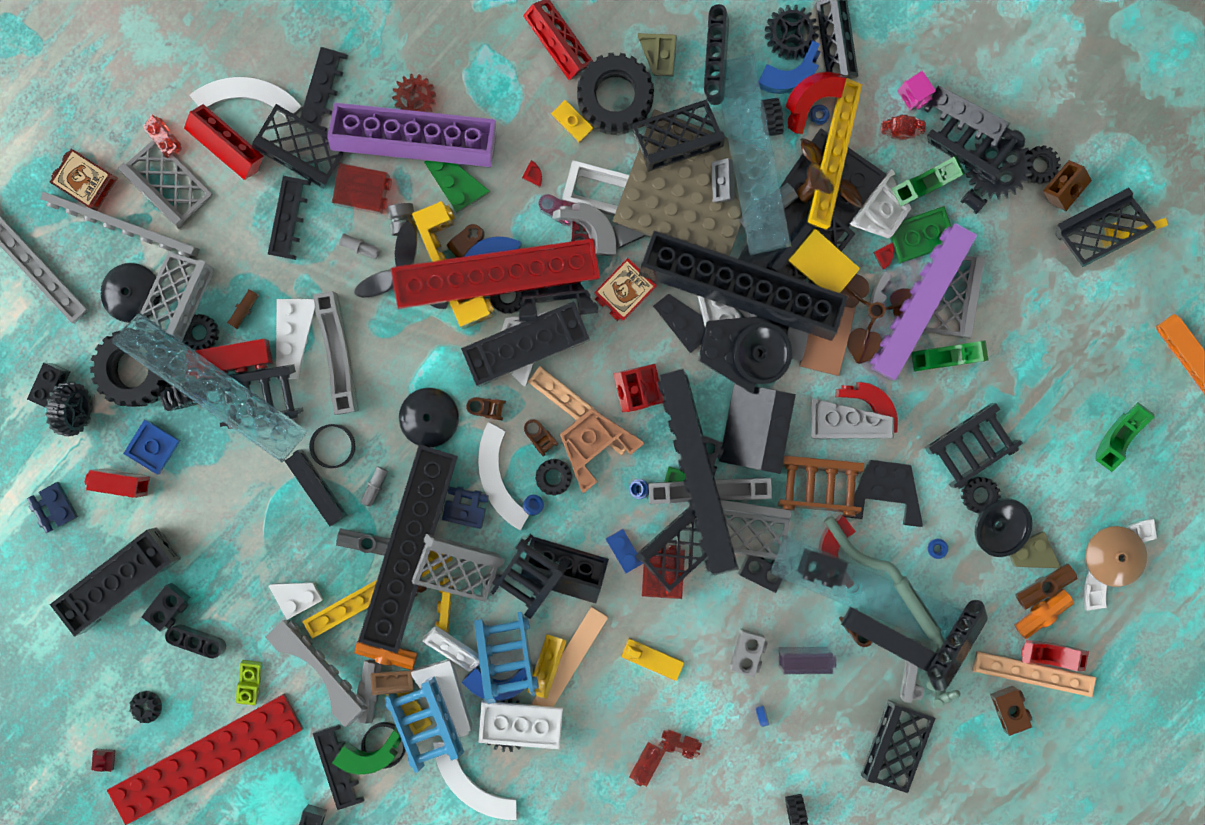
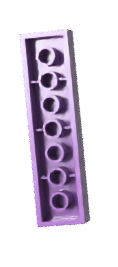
(412, 134)
(923, 302)

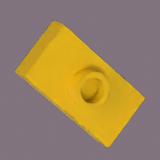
(572, 121)

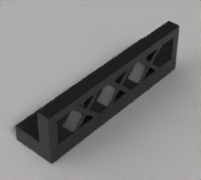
(845, 52)
(315, 487)

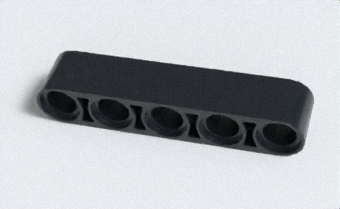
(716, 45)
(888, 639)
(958, 653)

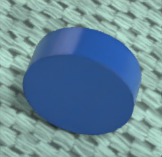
(533, 505)
(762, 716)

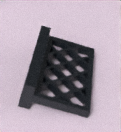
(687, 148)
(287, 158)
(1099, 212)
(781, 258)
(662, 539)
(882, 740)

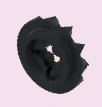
(153, 703)

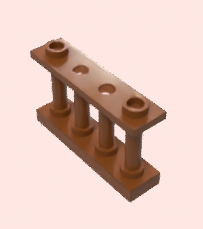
(832, 468)

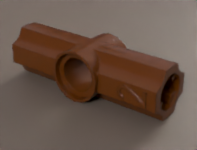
(1057, 579)

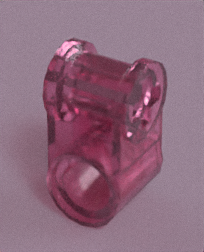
(556, 206)

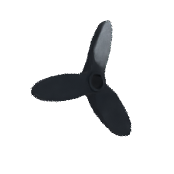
(404, 255)

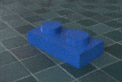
(623, 550)

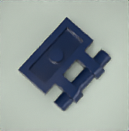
(56, 503)
(463, 513)

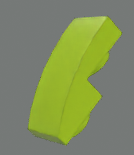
(249, 682)

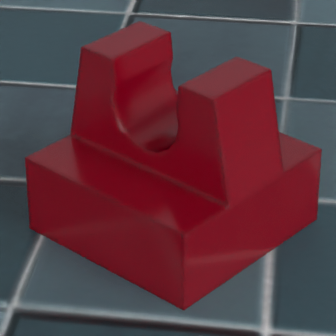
(103, 760)

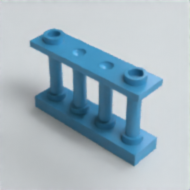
(486, 651)
(436, 709)

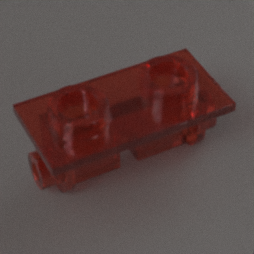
(159, 134)
(687, 747)
(647, 764)

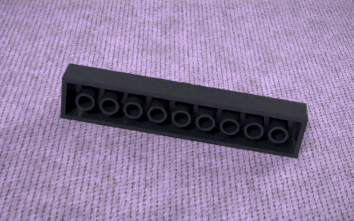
(743, 285)
(699, 473)
(416, 517)

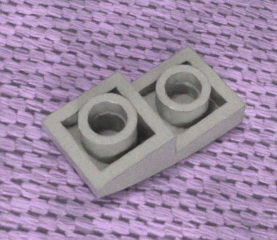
(881, 285)

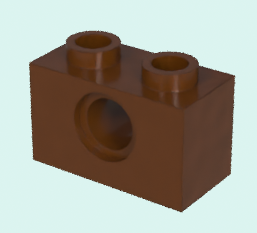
(1067, 185)
(1003, 701)

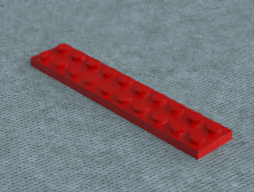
(494, 273)
(205, 759)

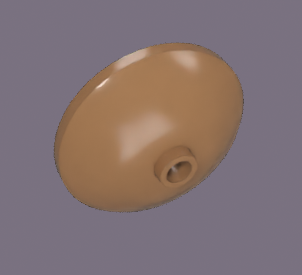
(1104, 552)

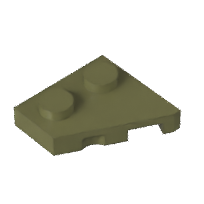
(660, 52)
(1036, 553)

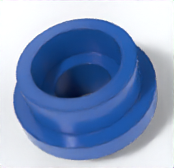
(819, 108)
(634, 489)
(943, 551)

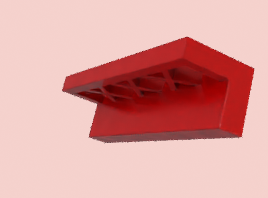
(555, 39)

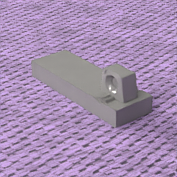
(909, 689)

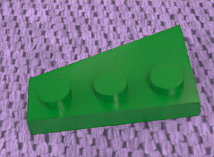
(456, 184)

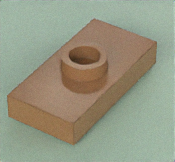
(391, 682)

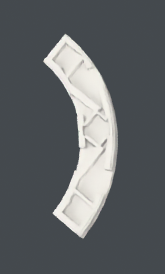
(244, 88)
(492, 479)
(1096, 591)
(471, 793)

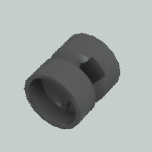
(400, 212)

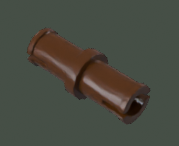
(243, 309)

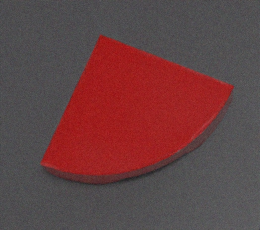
(533, 174)
(885, 255)

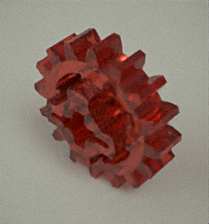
(416, 86)
(903, 127)

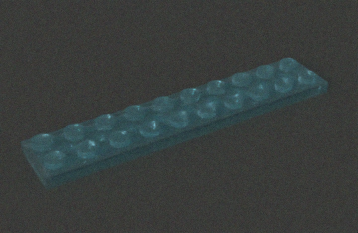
(753, 158)
(210, 387)
(864, 591)

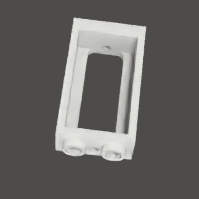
(596, 173)

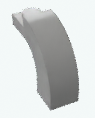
(594, 222)

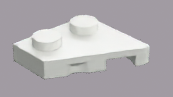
(295, 597)

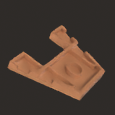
(588, 438)

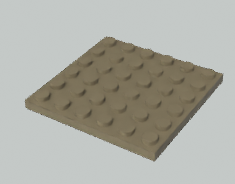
(680, 196)

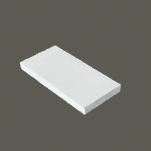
(520, 725)

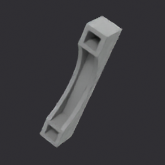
(333, 334)
(728, 490)
(344, 702)

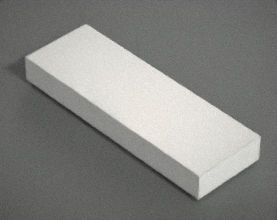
(452, 648)

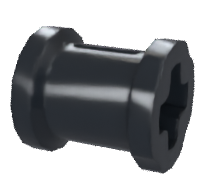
(973, 201)

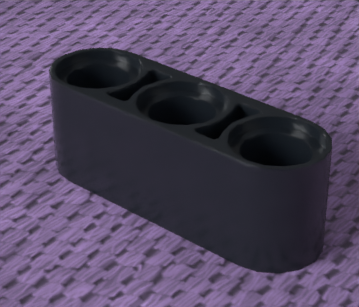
(185, 641)

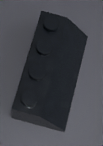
(581, 578)

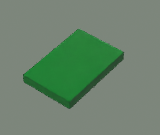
(919, 234)

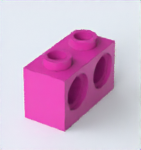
(916, 91)

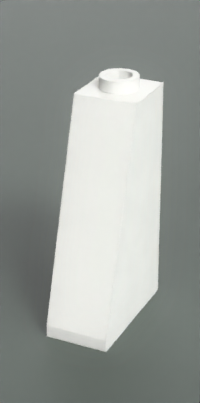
(450, 689)

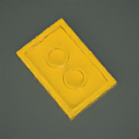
(823, 263)

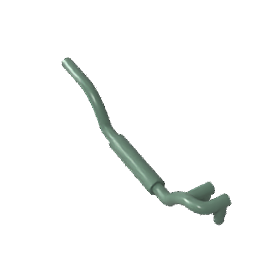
(908, 595)

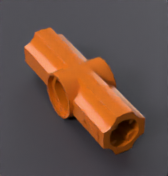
(1044, 614)
(404, 657)

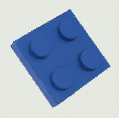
(151, 447)

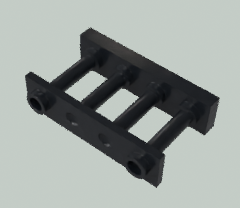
(974, 160)
(263, 377)
(972, 425)
(541, 592)

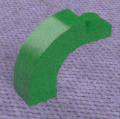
(928, 181)
(949, 356)
(1117, 439)
(361, 762)

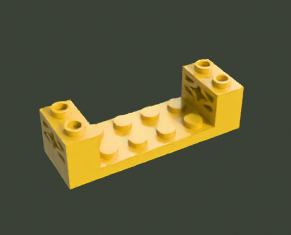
(435, 219)

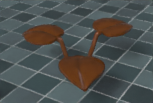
(818, 181)
(862, 342)

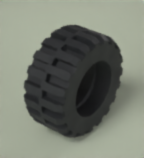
(610, 67)
(109, 383)

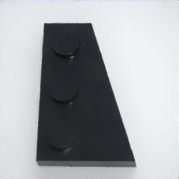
(682, 320)

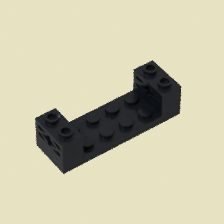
(525, 344)
(114, 581)

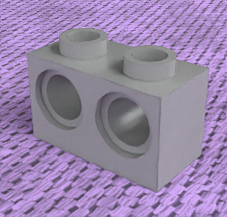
(743, 652)

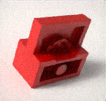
(638, 388)

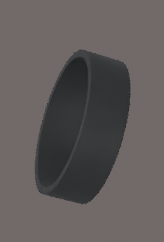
(312, 440)
(382, 724)

